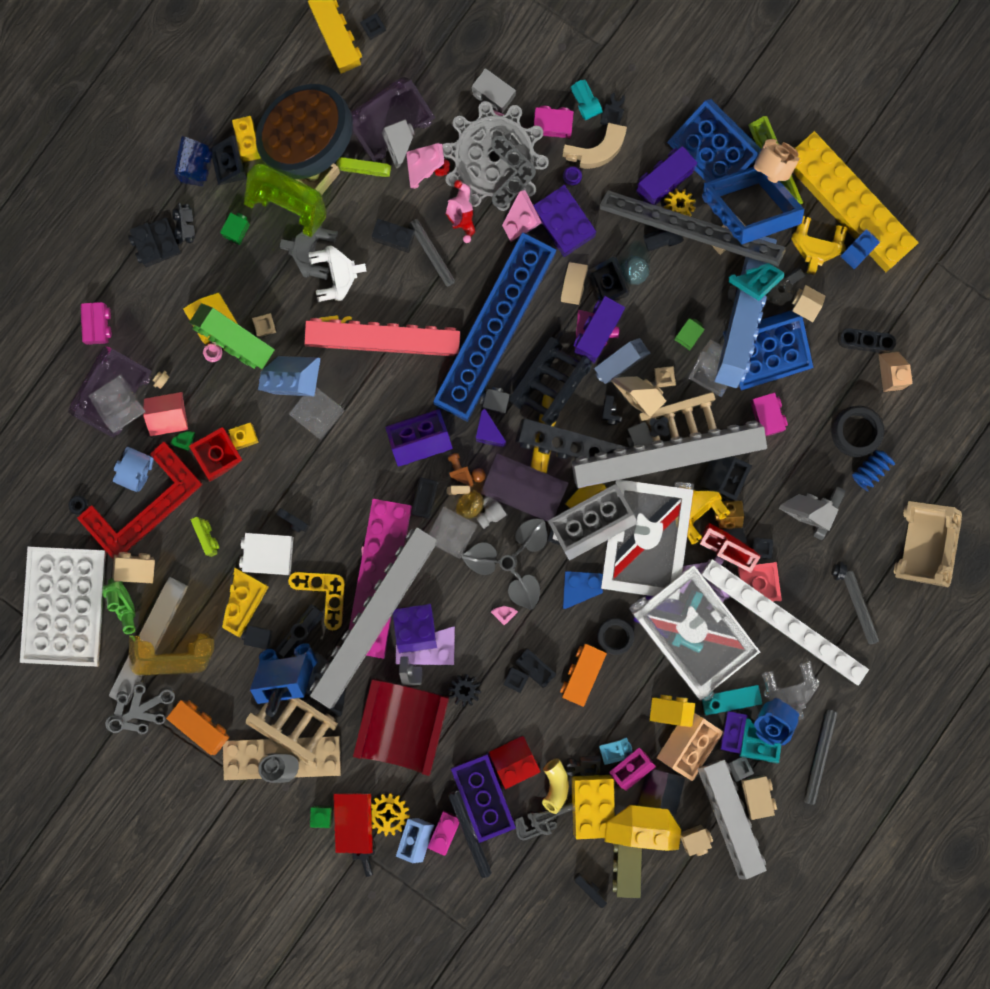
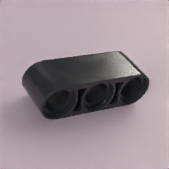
(875, 337)

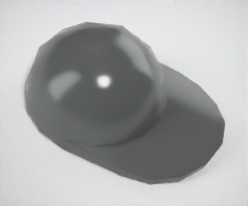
(278, 767)

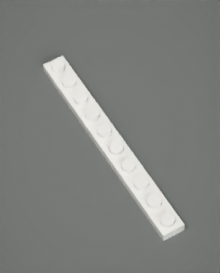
(784, 622)

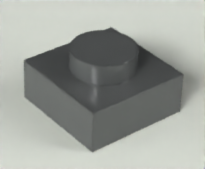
(740, 768)

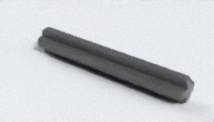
(432, 252)
(861, 608)

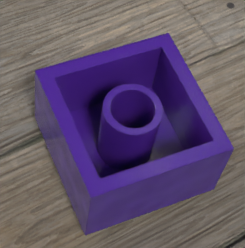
(414, 628)

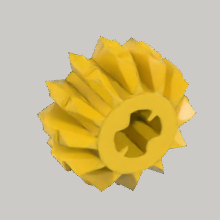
(678, 197)

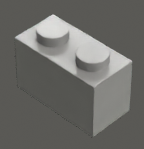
(493, 90)

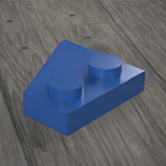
(581, 587)

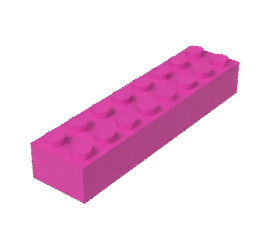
(384, 536)

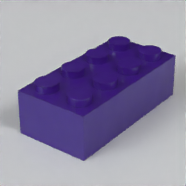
(483, 797)

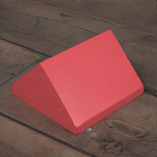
(165, 414)

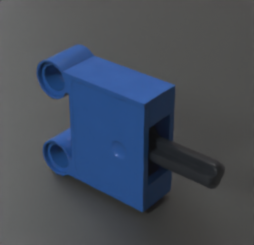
(282, 678)

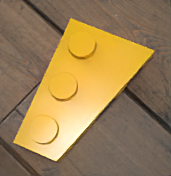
(243, 601)

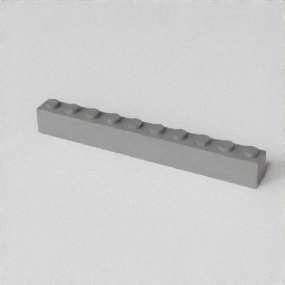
(669, 454)

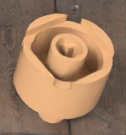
(776, 160)

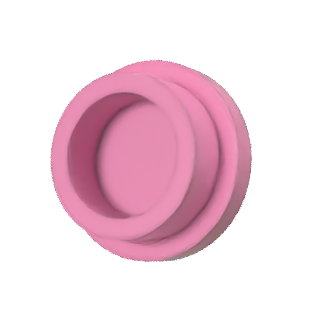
(212, 352)

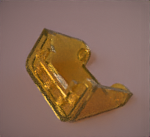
(145, 662)

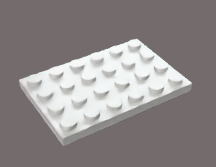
(63, 606)

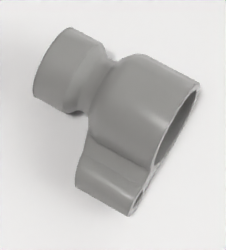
(493, 512)

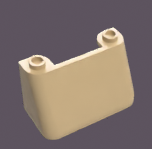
(929, 544)

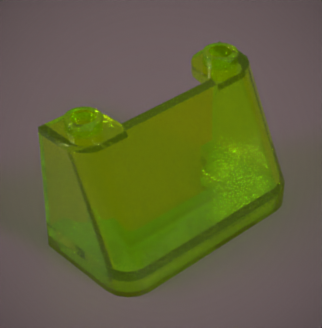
(268, 185)

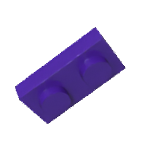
(733, 732)

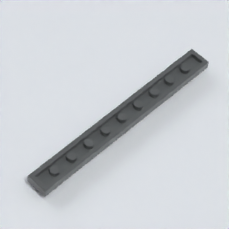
(690, 228)

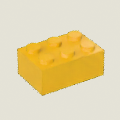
(592, 805)

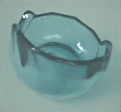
(635, 269)

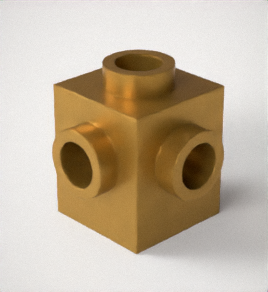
(736, 516)

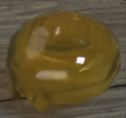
(470, 505)

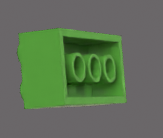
(230, 335)

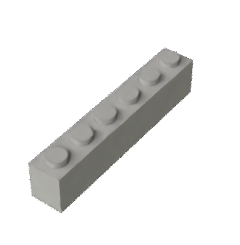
(732, 819)

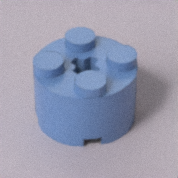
(133, 469)

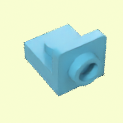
(616, 751)

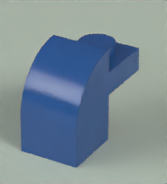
(860, 249)

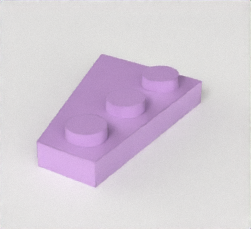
(438, 656)

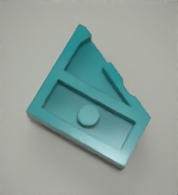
(758, 281)
(755, 748)

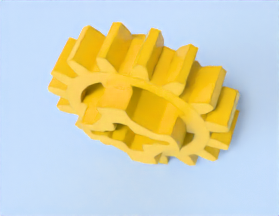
(389, 806)

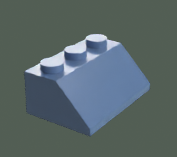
(290, 376)

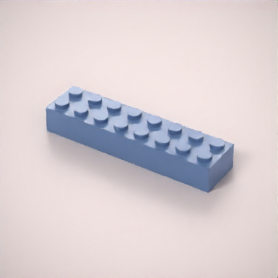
(741, 332)

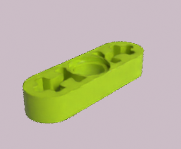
(363, 167)

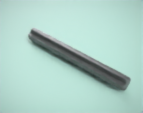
(820, 757)

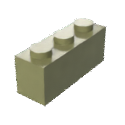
(627, 871)

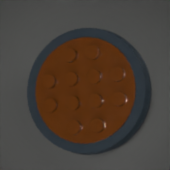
(304, 131)

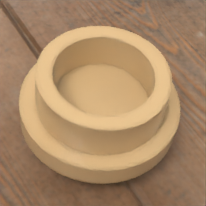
(160, 379)

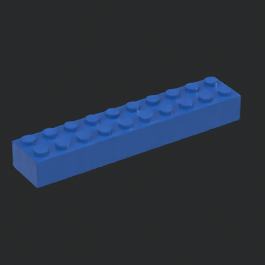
(494, 327)

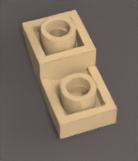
(574, 283)

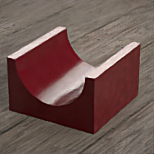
(401, 726)

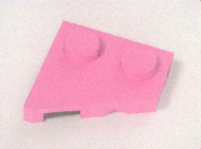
(423, 163)
(521, 217)

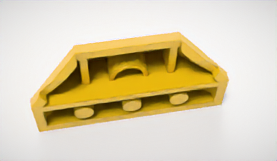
(644, 828)

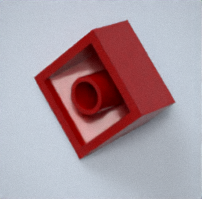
(215, 454)
(514, 762)

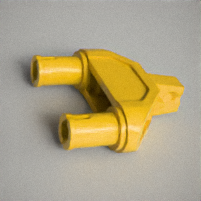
(816, 250)
(702, 502)

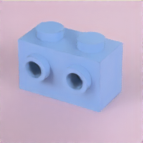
(415, 840)

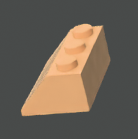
(690, 746)

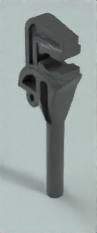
(541, 821)

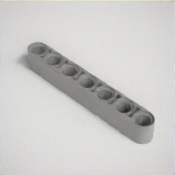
(152, 632)

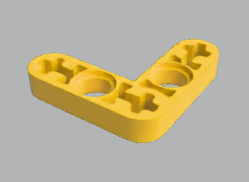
(326, 586)

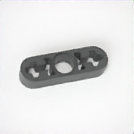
(836, 497)

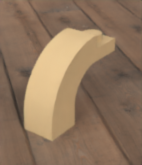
(600, 154)

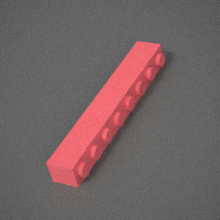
(382, 338)

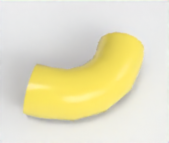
(558, 786)

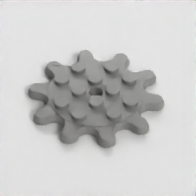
(473, 151)

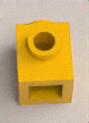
(243, 436)

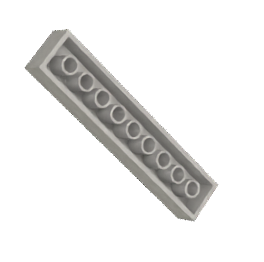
(374, 618)

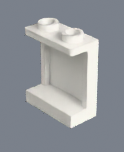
(266, 554)

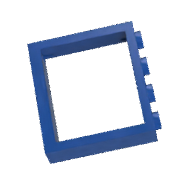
(780, 195)

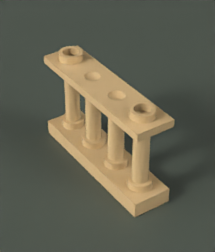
(686, 407)
(290, 742)

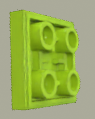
(203, 530)

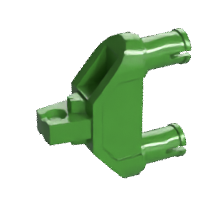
(120, 602)

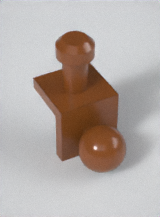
(462, 474)

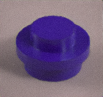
(572, 175)

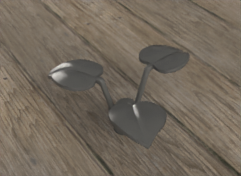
(482, 560)

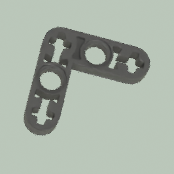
(517, 167)

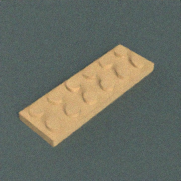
(243, 756)

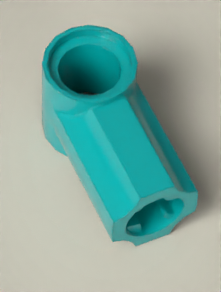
(588, 104)

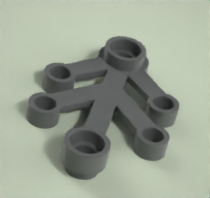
(138, 711)

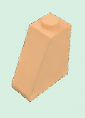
(894, 371)

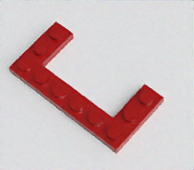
(184, 486)

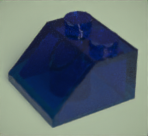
(192, 162)

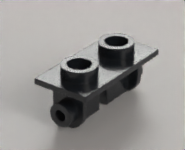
(183, 231)

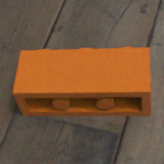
(583, 674)
(198, 727)

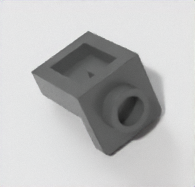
(408, 674)

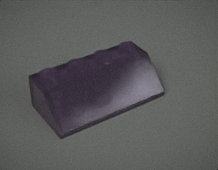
(524, 488)

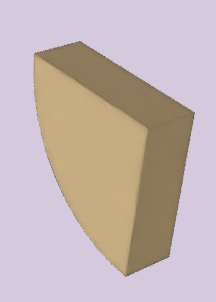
(454, 490)

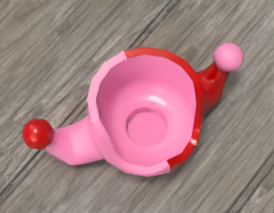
(461, 211)

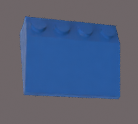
(715, 142)
(778, 350)

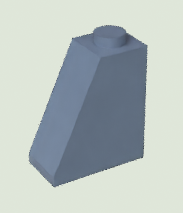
(621, 360)

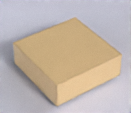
(264, 325)
(664, 376)

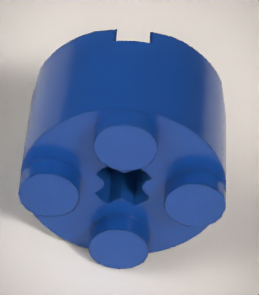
(776, 722)

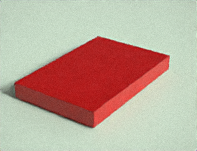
(353, 823)

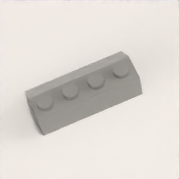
(592, 522)

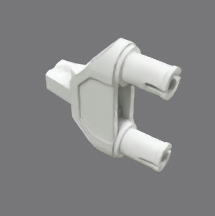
(342, 272)

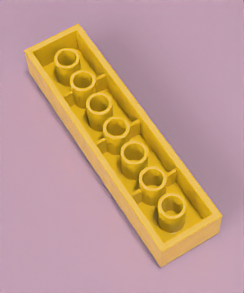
(851, 201)

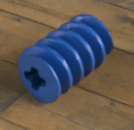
(872, 469)

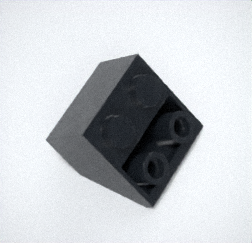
(725, 476)

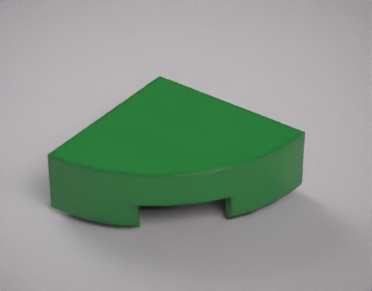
(183, 440)

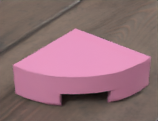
(504, 613)

